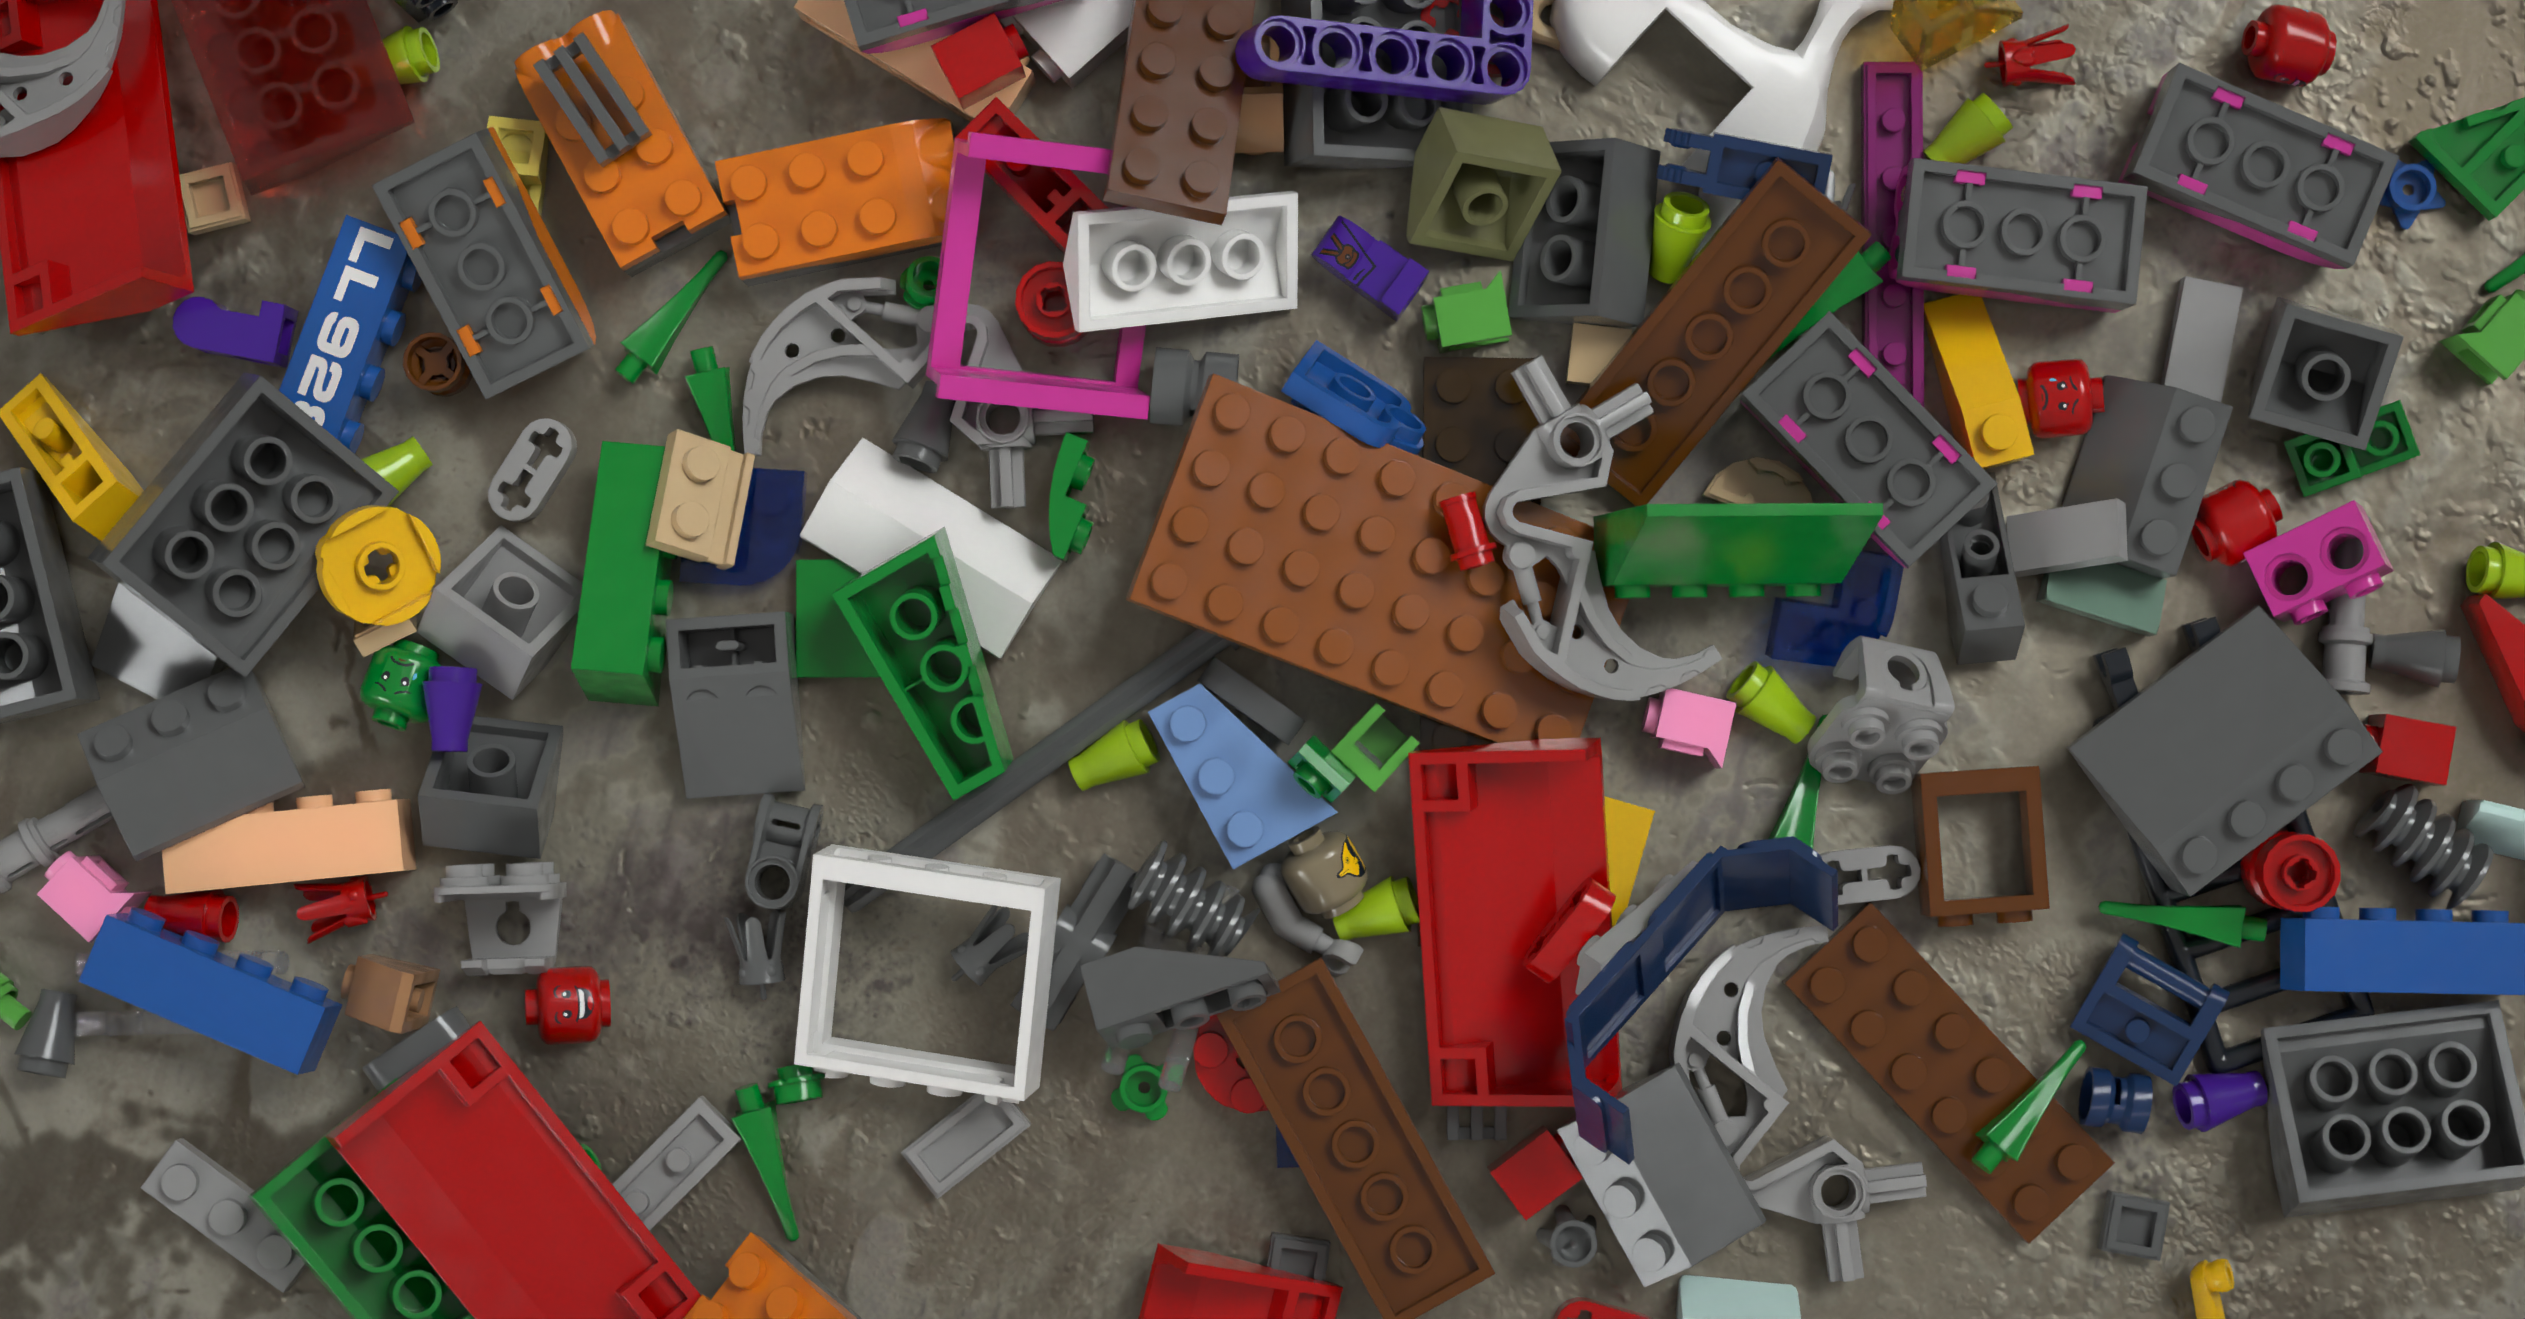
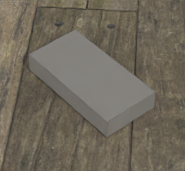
(2201, 337)
(2068, 537)
(963, 1141)

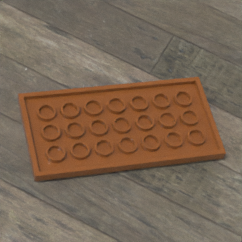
(1345, 568)

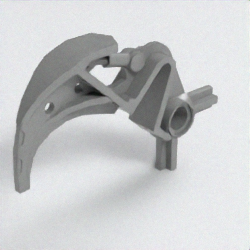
(50, 107)
(835, 306)
(1545, 471)
(1794, 1181)

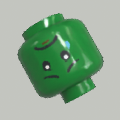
(395, 684)

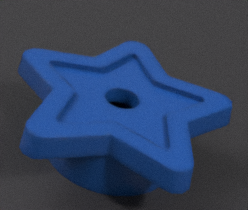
(2423, 195)

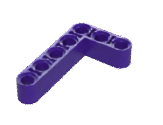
(1409, 52)

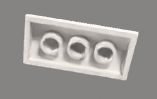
(1166, 268)
(886, 506)

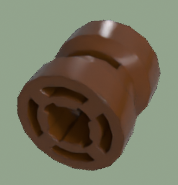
(429, 356)

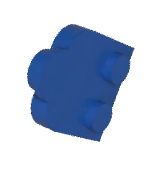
(1354, 400)

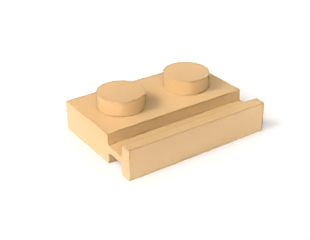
(700, 499)

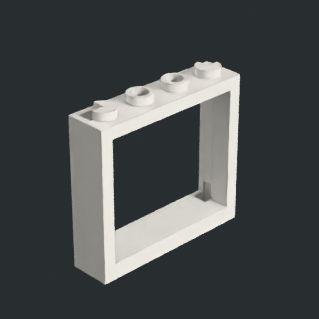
(894, 1065)

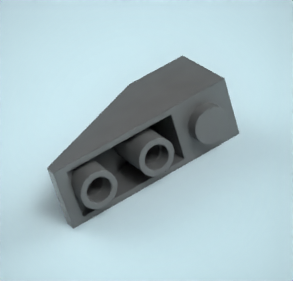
(1981, 585)
(1162, 990)

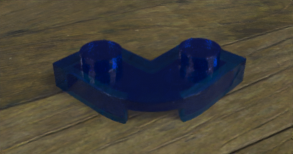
(767, 535)
(1859, 606)

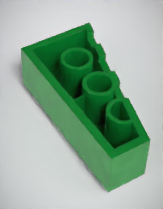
(624, 583)
(928, 654)

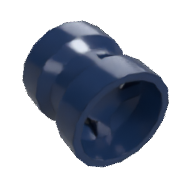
(2115, 1100)

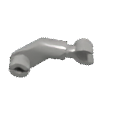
(1289, 924)

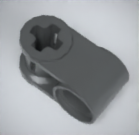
(783, 848)

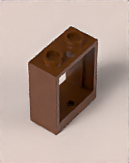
(1960, 911)

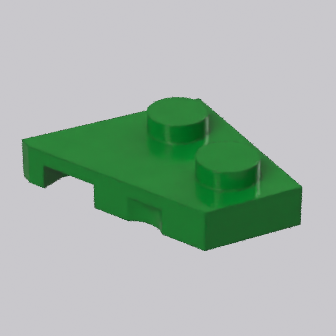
(2480, 155)

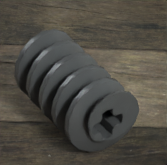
(2428, 842)
(1189, 903)

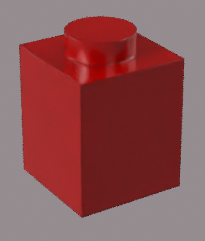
(981, 59)
(2411, 749)
(1535, 1171)

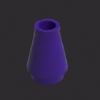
(451, 706)
(2212, 1099)

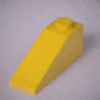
(1976, 382)
(70, 457)

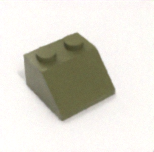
(1479, 184)

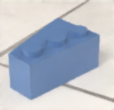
(1235, 777)

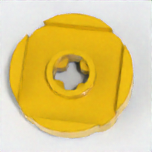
(345, 552)

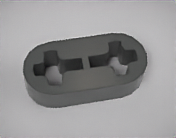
(1251, 700)
(415, 1048)

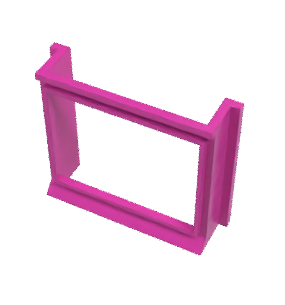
(1003, 386)

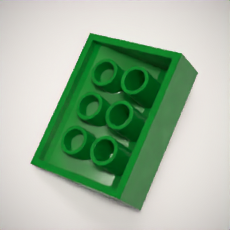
(1731, 547)
(352, 1239)

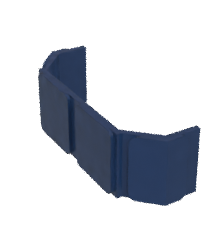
(1722, 881)

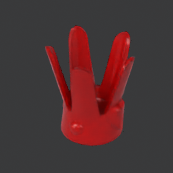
(2018, 56)
(338, 905)

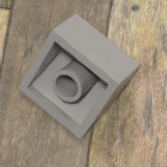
(503, 612)

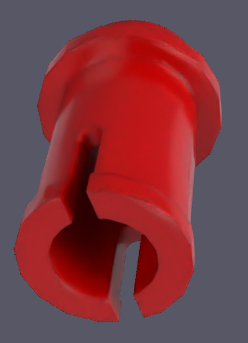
(1467, 532)

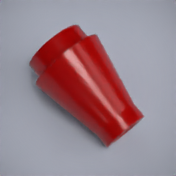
(198, 911)

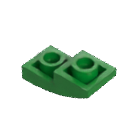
(2325, 464)
(1067, 516)
(1320, 770)

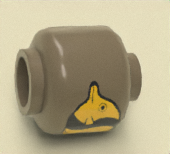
(1324, 872)

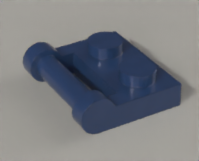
(2139, 1026)

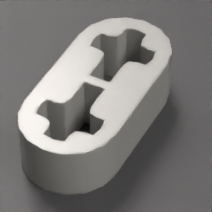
(544, 478)
(1868, 858)

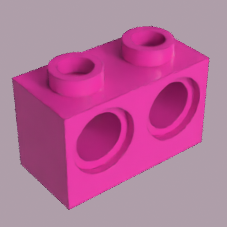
(2314, 548)

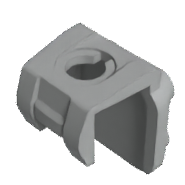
(1890, 722)
(486, 900)

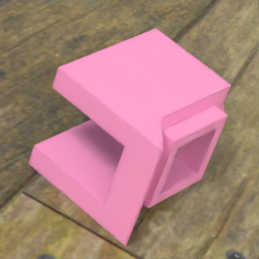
(1690, 724)
(86, 891)

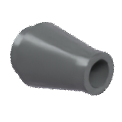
(926, 432)
(2420, 655)
(49, 1036)

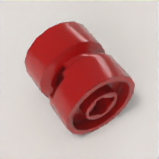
(1046, 307)
(2292, 872)

